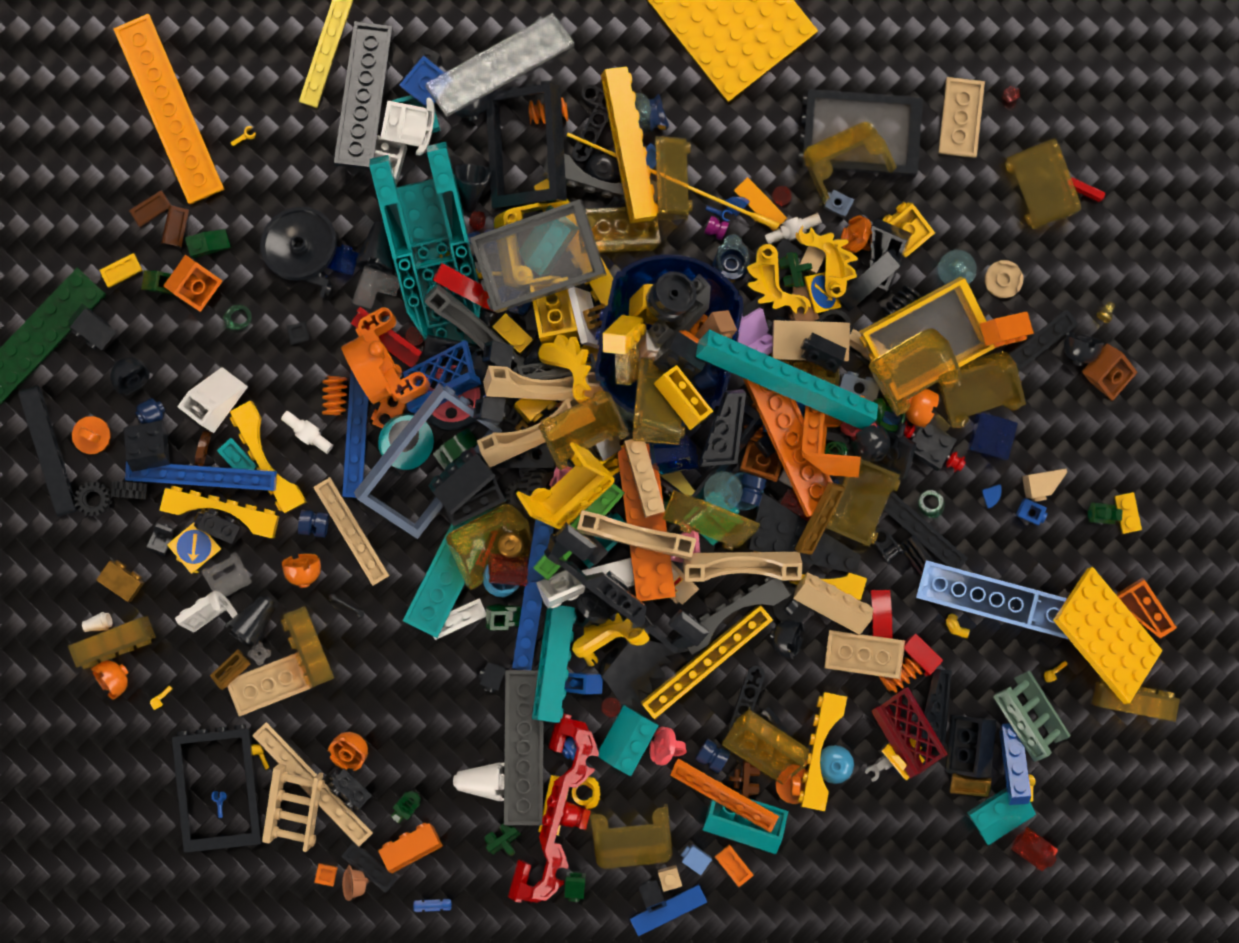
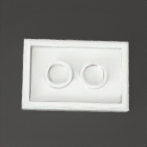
(581, 301)

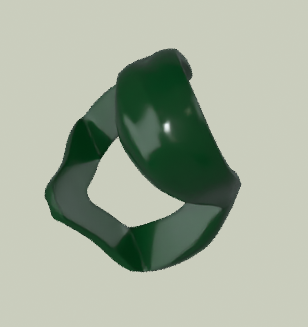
(882, 408)

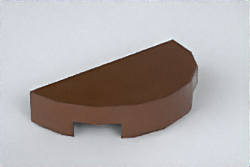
(202, 448)

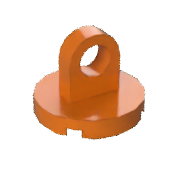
(858, 234)
(91, 435)
(791, 789)

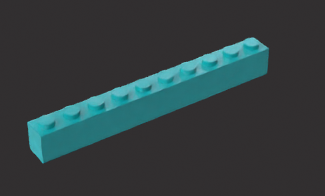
(786, 380)

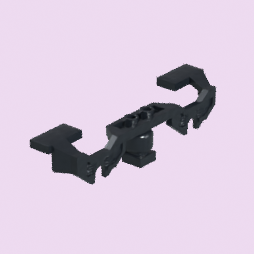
(616, 593)

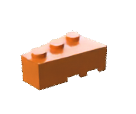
(1146, 608)

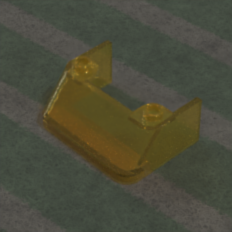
(818, 155)
(672, 178)
(709, 520)

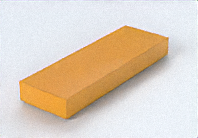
(759, 201)

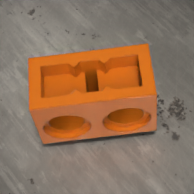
(386, 409)

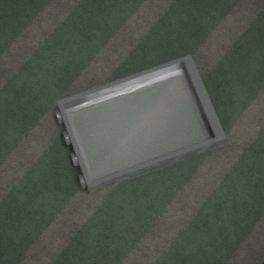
(537, 256)

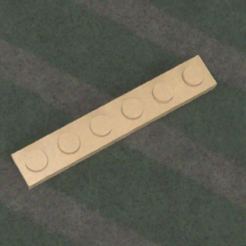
(351, 531)

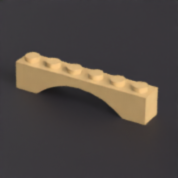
(506, 383)
(503, 446)
(641, 537)
(773, 564)

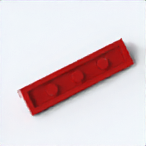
(393, 342)

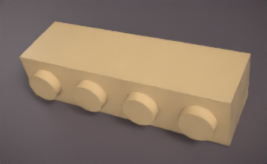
(644, 477)
(833, 603)

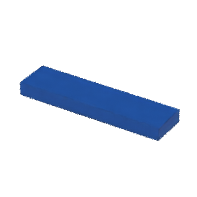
(675, 907)

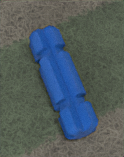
(432, 905)

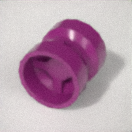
(717, 228)

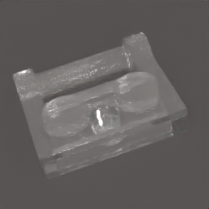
(230, 582)

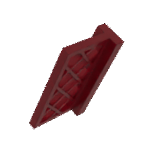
(900, 739)

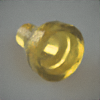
(1105, 314)

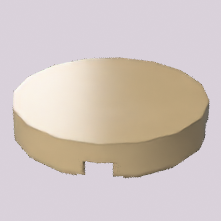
(1003, 279)

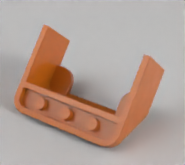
(815, 442)

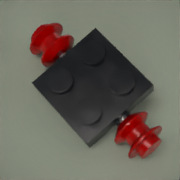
(934, 447)

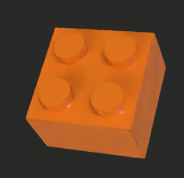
(192, 283)

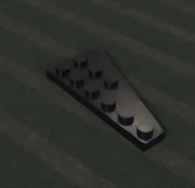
(781, 531)

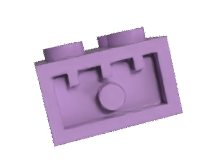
(754, 332)

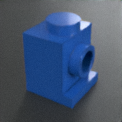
(1023, 512)

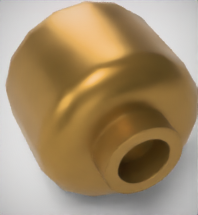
(510, 545)

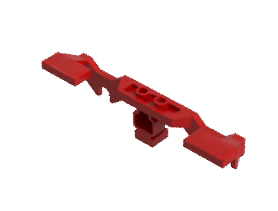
(558, 813)

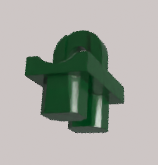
(792, 261)
(1104, 513)
(405, 806)
(496, 844)

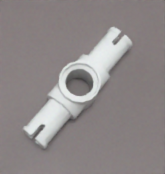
(792, 226)
(307, 432)

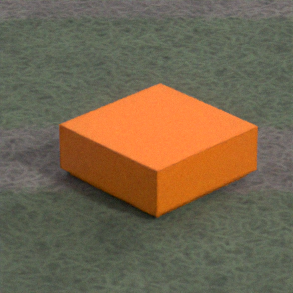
(326, 874)

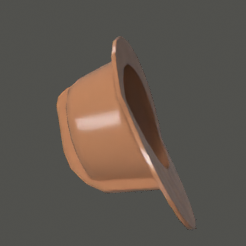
(353, 883)

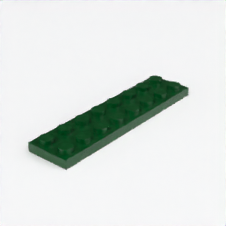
(44, 330)

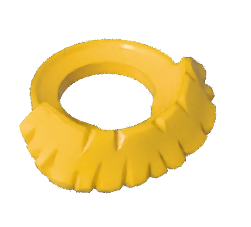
(592, 801)

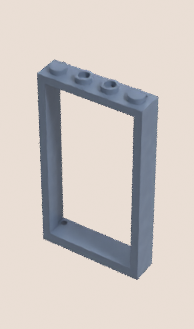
(395, 450)

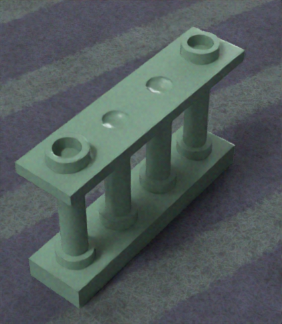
(1021, 722)

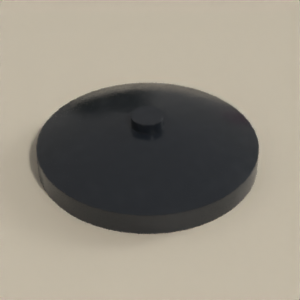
(298, 243)

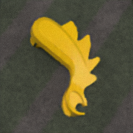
(837, 259)
(767, 282)
(567, 354)
(598, 636)

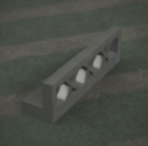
(555, 373)

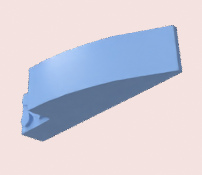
(990, 598)

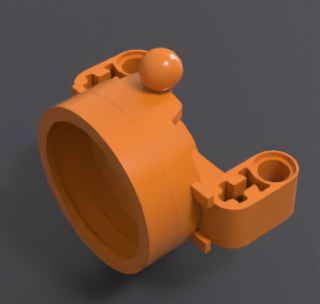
(374, 365)

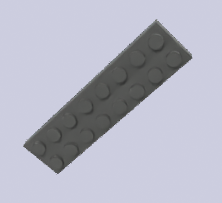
(522, 751)

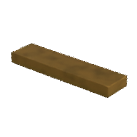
(820, 518)

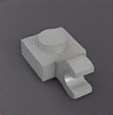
(880, 764)

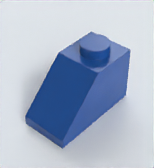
(584, 683)

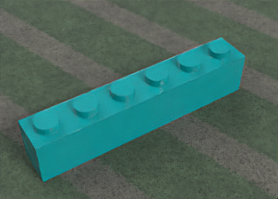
(553, 664)

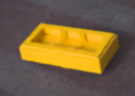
(121, 270)

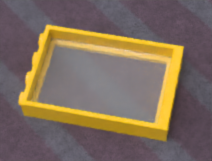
(948, 310)

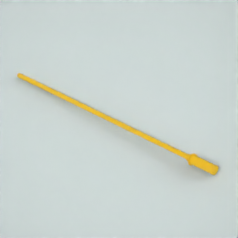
(755, 216)

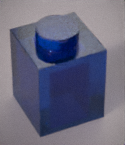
(344, 260)

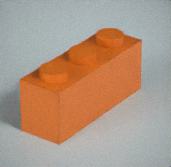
(1006, 329)
(410, 847)

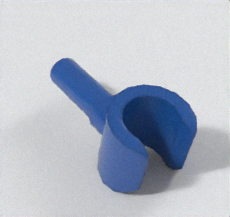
(720, 213)
(219, 801)

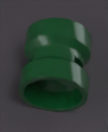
(840, 448)

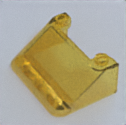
(632, 843)

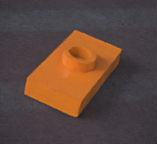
(734, 865)

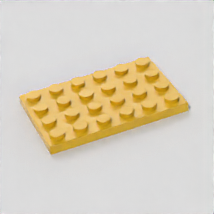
(1108, 635)

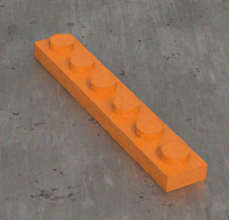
(724, 795)

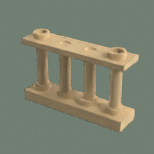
(274, 811)

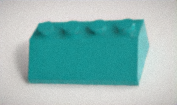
(730, 825)

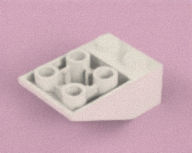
(213, 399)

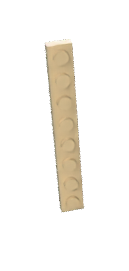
(329, 803)

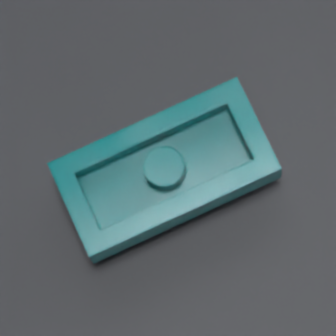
(236, 455)

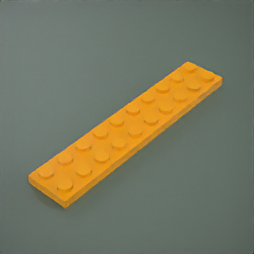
(169, 109)

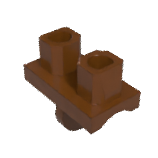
(747, 771)

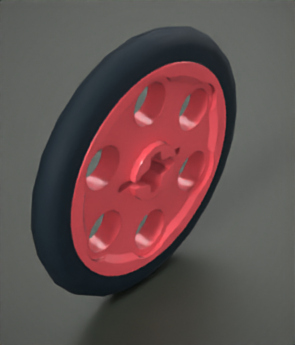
(462, 419)

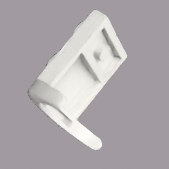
(409, 124)
(205, 611)

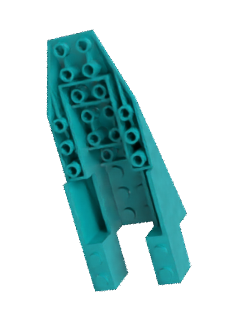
(419, 225)

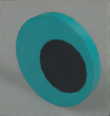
(418, 448)

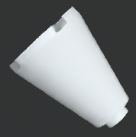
(482, 781)

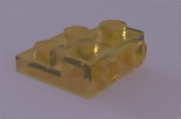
(627, 366)

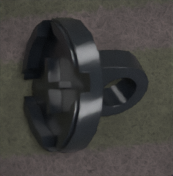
(593, 608)
(790, 609)

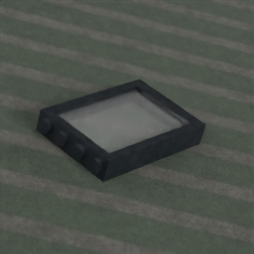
(892, 116)

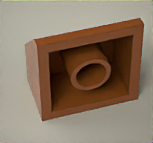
(1110, 372)
(756, 464)

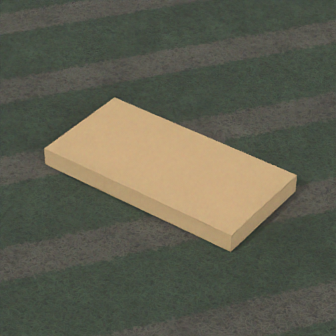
(961, 117)
(790, 334)
(864, 654)
(267, 685)

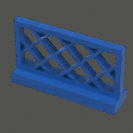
(458, 384)

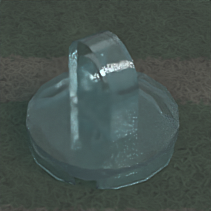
(955, 265)
(723, 490)

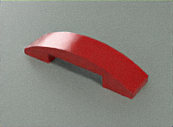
(462, 285)
(881, 613)

